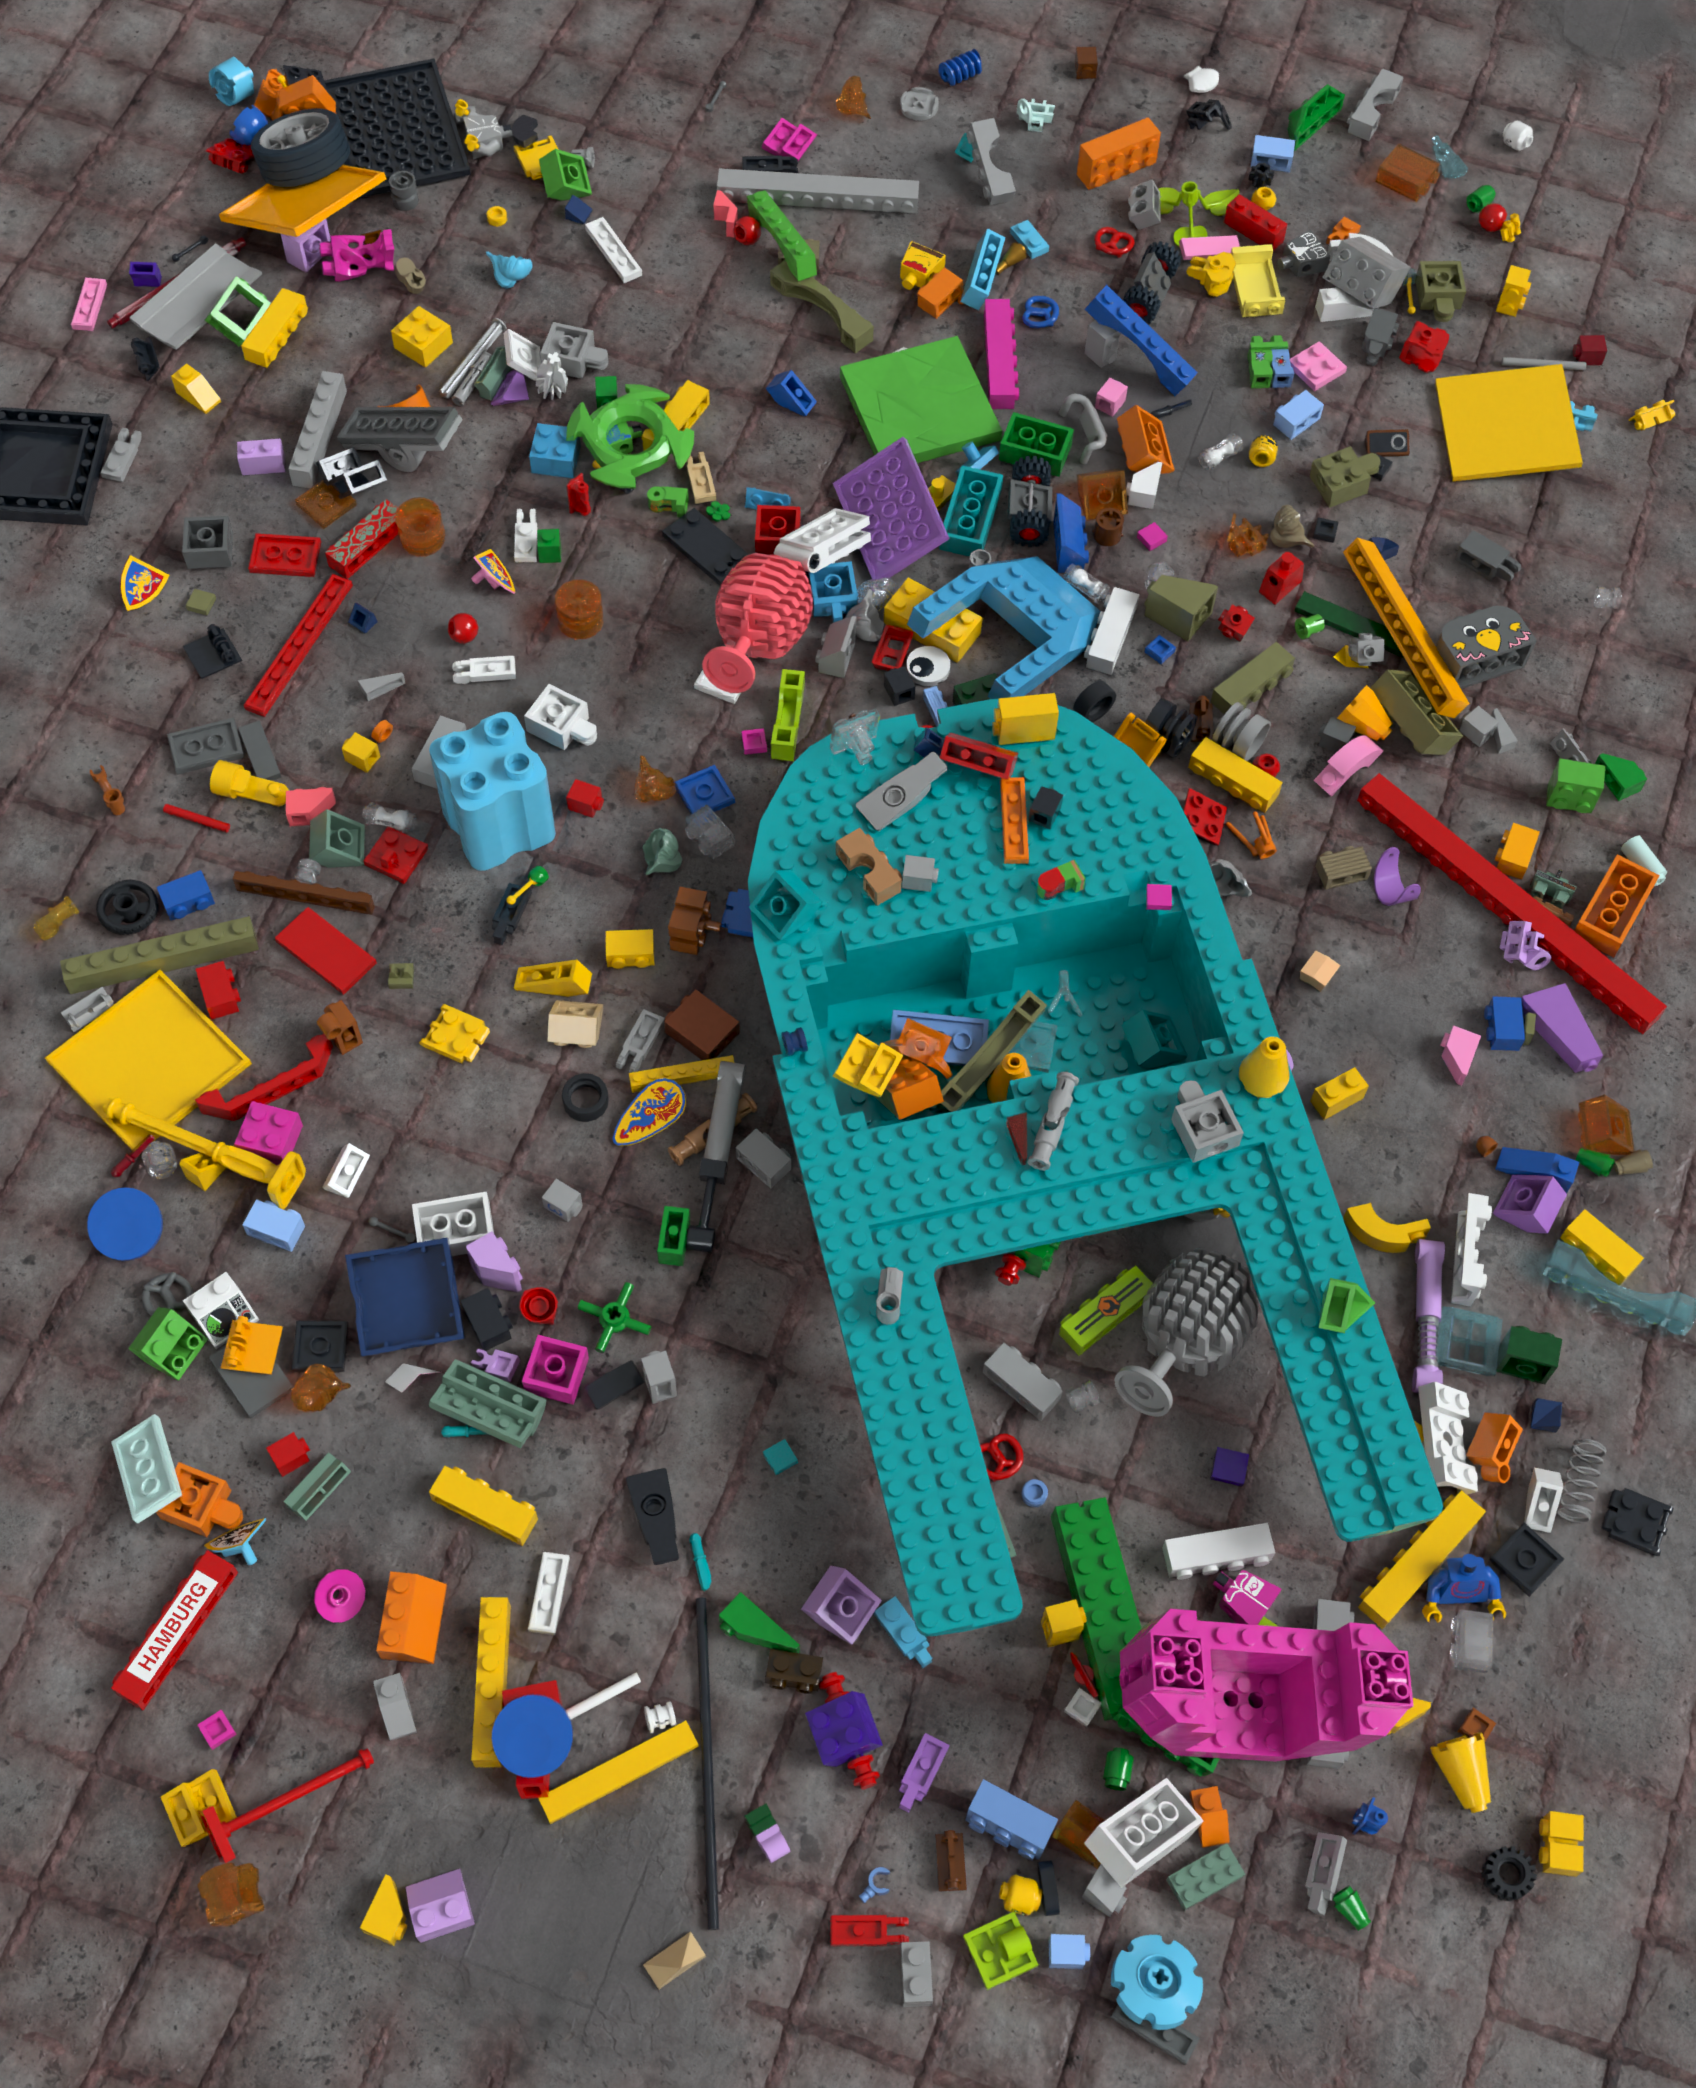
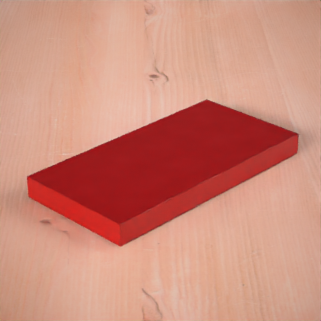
(325, 950)

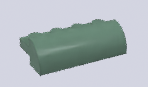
(488, 1403)

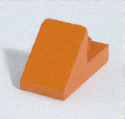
(1208, 1806)

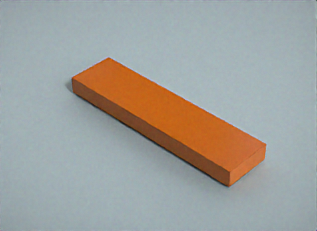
(1014, 820)

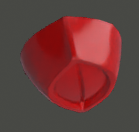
(539, 1305)

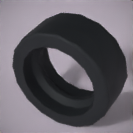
(1095, 701)
(585, 1114)

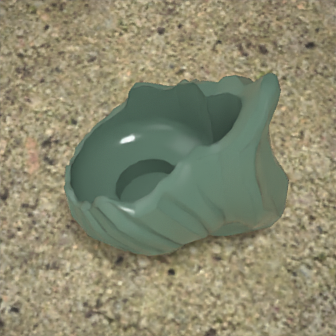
(662, 852)

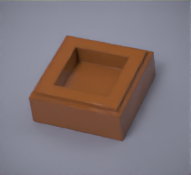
(1475, 1723)

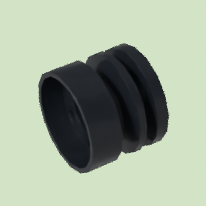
(1174, 728)

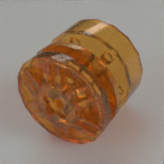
(420, 526)
(579, 609)

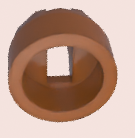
(1486, 1145)

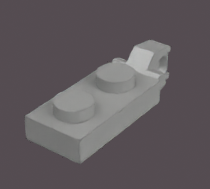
(1324, 1870)

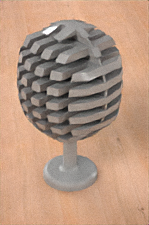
(1194, 1319)

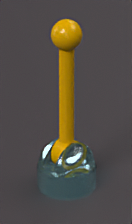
(1409, 280)

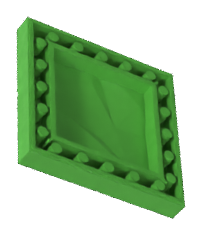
(923, 396)

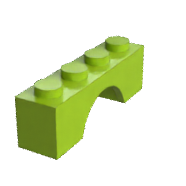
(788, 715)

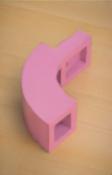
(1346, 761)

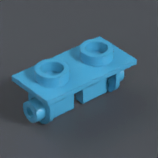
(760, 497)

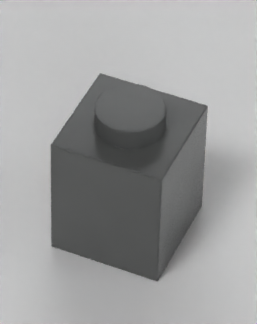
(1335, 734)

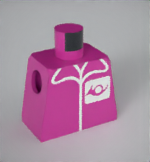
(1247, 1597)

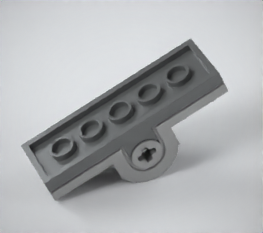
(400, 432)

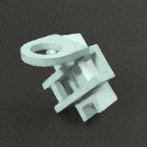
(1027, 112)

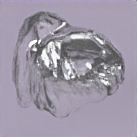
(882, 591)

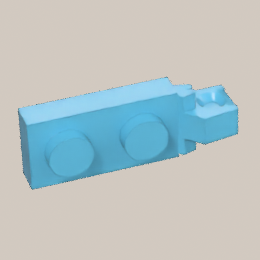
(903, 1631)

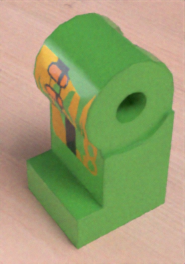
(668, 499)

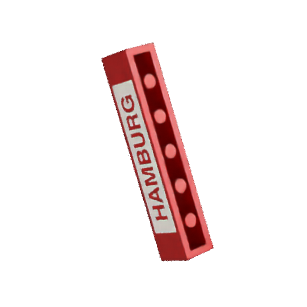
(174, 1629)

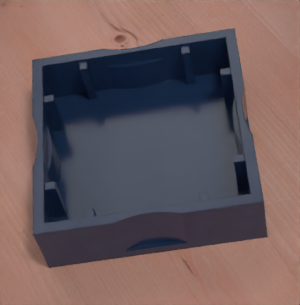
(405, 1296)

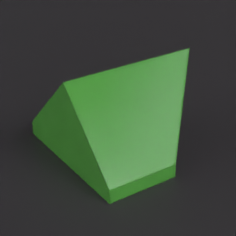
(1342, 1305)

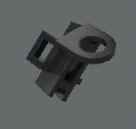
(1205, 112)

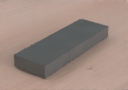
(259, 751)
(1175, 2041)

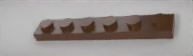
(302, 892)

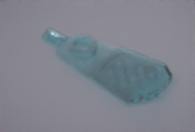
(1450, 163)

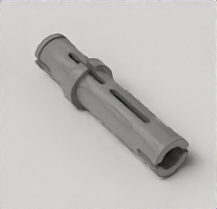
(468, 384)

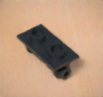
(145, 357)

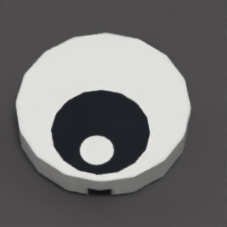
(928, 665)

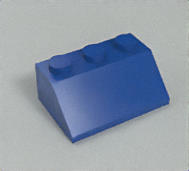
(1069, 534)

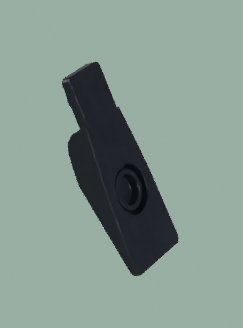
(655, 1513)

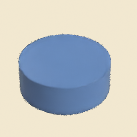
(1034, 1493)

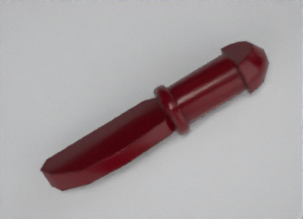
(129, 1158)

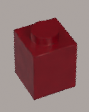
(1590, 349)

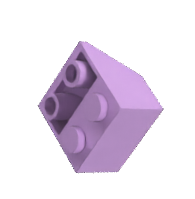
(493, 1263)

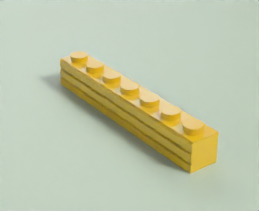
(680, 1073)

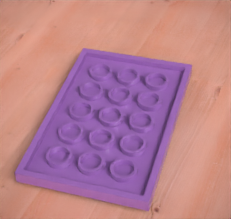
(898, 507)

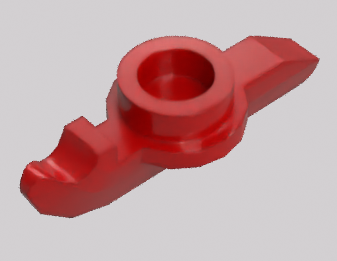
(1083, 1675)

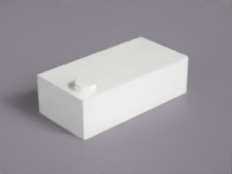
(1143, 1832)

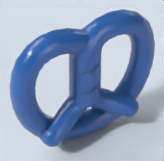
(1034, 311)

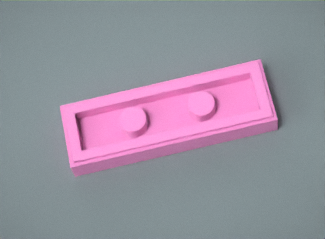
(1207, 246)
(89, 304)

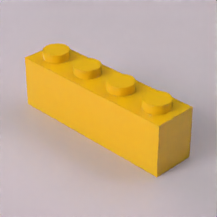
(274, 328)
(683, 409)
(1235, 775)
(484, 1505)

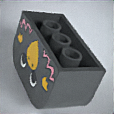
(1485, 645)

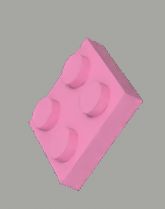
(1317, 366)

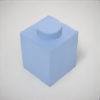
(1068, 1951)

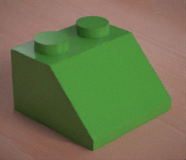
(564, 175)

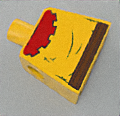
(920, 265)

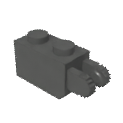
(1378, 335)

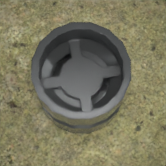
(403, 190)

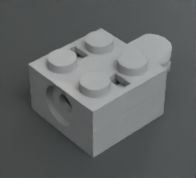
(575, 349)
(1205, 1122)

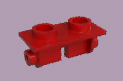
(578, 495)

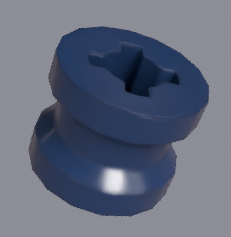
(794, 1041)

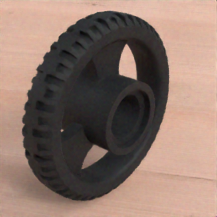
(125, 898)

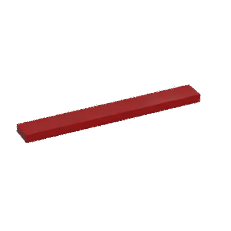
(298, 645)

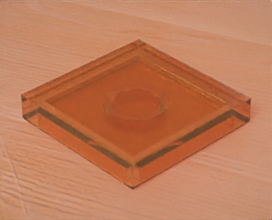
(324, 505)

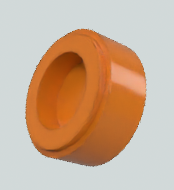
(382, 731)

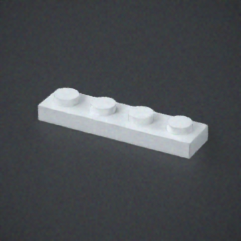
(613, 250)

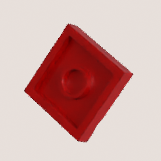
(396, 854)

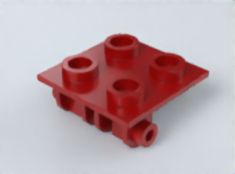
(230, 155)
(1204, 816)

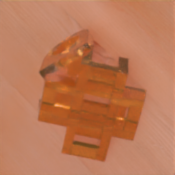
(1244, 541)

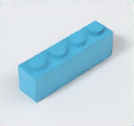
(982, 269)

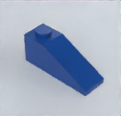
(1529, 1162)

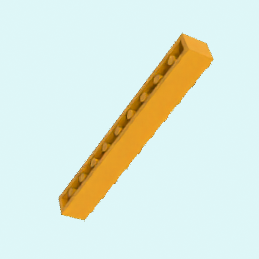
(1406, 628)

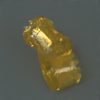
(54, 919)

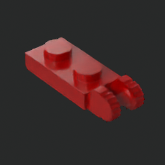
(865, 1930)

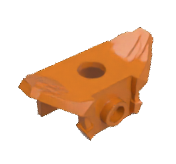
(268, 95)
(923, 1045)

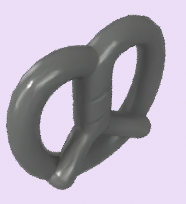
(168, 1278)

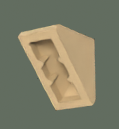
(674, 1960)

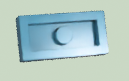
(1029, 237)

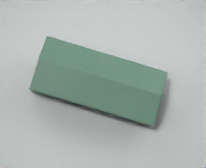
(493, 374)
(316, 1486)

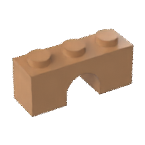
(860, 850)

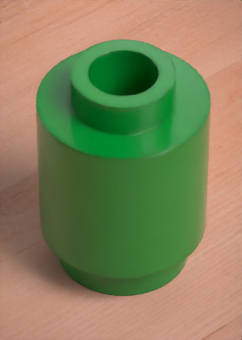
(1480, 198)
(1118, 1769)

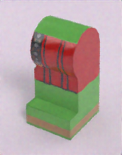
(1060, 879)

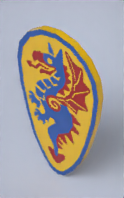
(650, 1112)

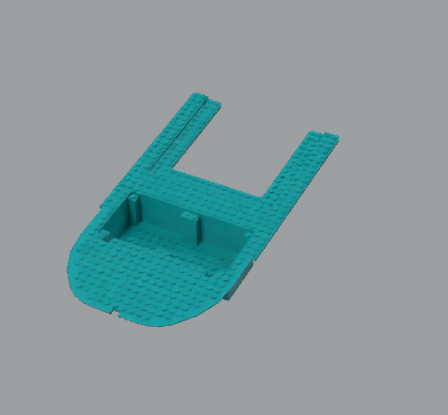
(952, 1182)

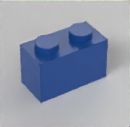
(185, 895)
(1505, 1023)

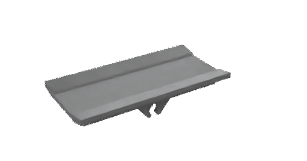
(187, 300)

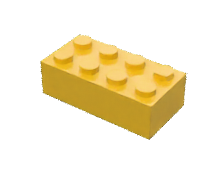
(952, 637)

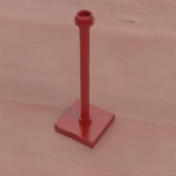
(220, 1831)

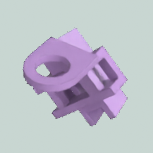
(1524, 953)

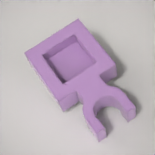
(499, 1364)

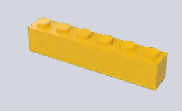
(1421, 1559)
(490, 1676)

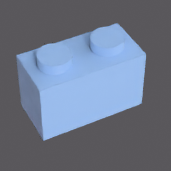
(1274, 152)
(1298, 414)
(274, 1225)

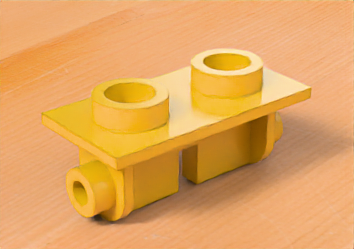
(1645, 417)

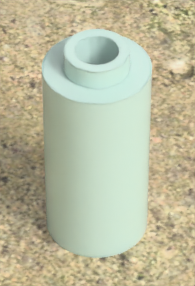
(1639, 853)

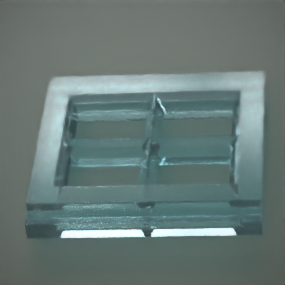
(1491, 1343)

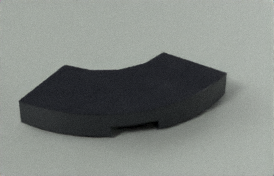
(523, 131)

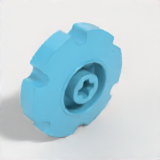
(1159, 2002)

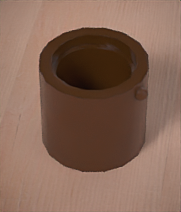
(1108, 527)

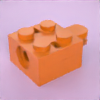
(201, 1504)

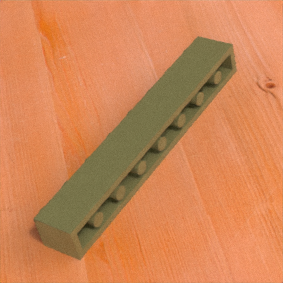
(157, 954)

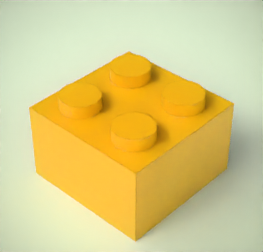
(422, 336)

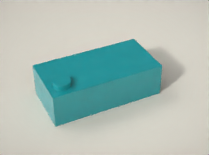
(971, 510)

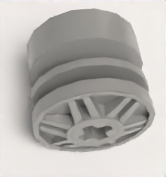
(1239, 730)

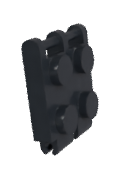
(1636, 1520)

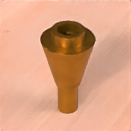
(1014, 255)

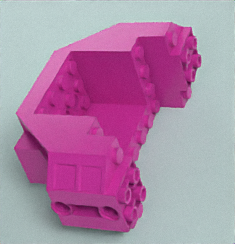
(1307, 1687)

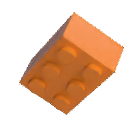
(911, 1089)

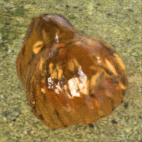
(852, 98)
(652, 783)
(316, 1388)

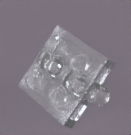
(856, 734)

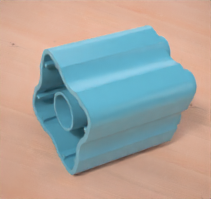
(493, 790)

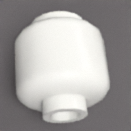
(1518, 135)

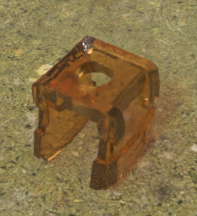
(231, 1893)

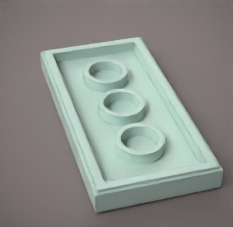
(146, 1468)

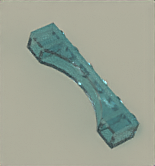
(1571, 1267)

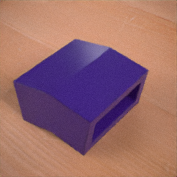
(145, 274)
(1229, 1466)

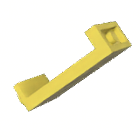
(1256, 281)

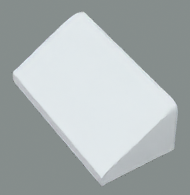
(346, 1171)

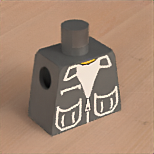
(1304, 255)

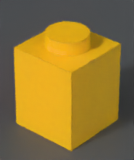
(360, 752)

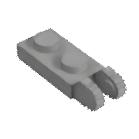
(121, 456)
(640, 1039)

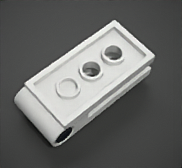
(825, 539)

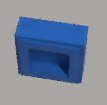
(1160, 649)

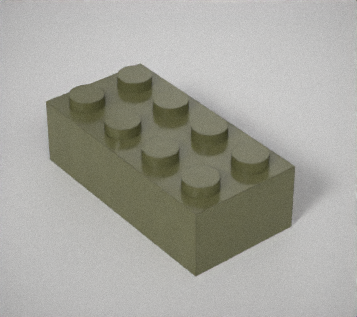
(1414, 713)

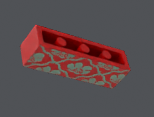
(363, 540)

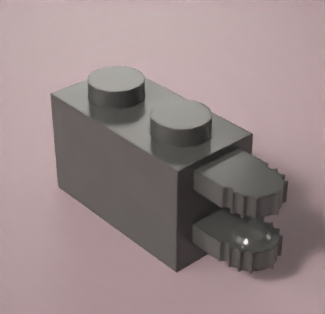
(1487, 558)

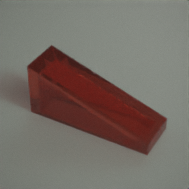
(1018, 1131)

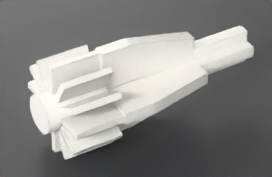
(551, 377)

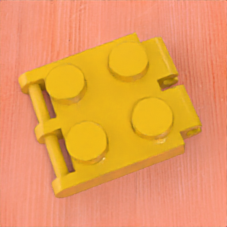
(530, 158)
(455, 1035)

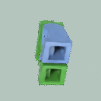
(1269, 361)

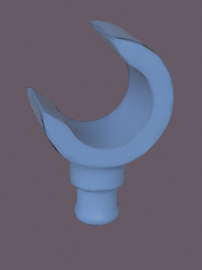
(871, 1890)

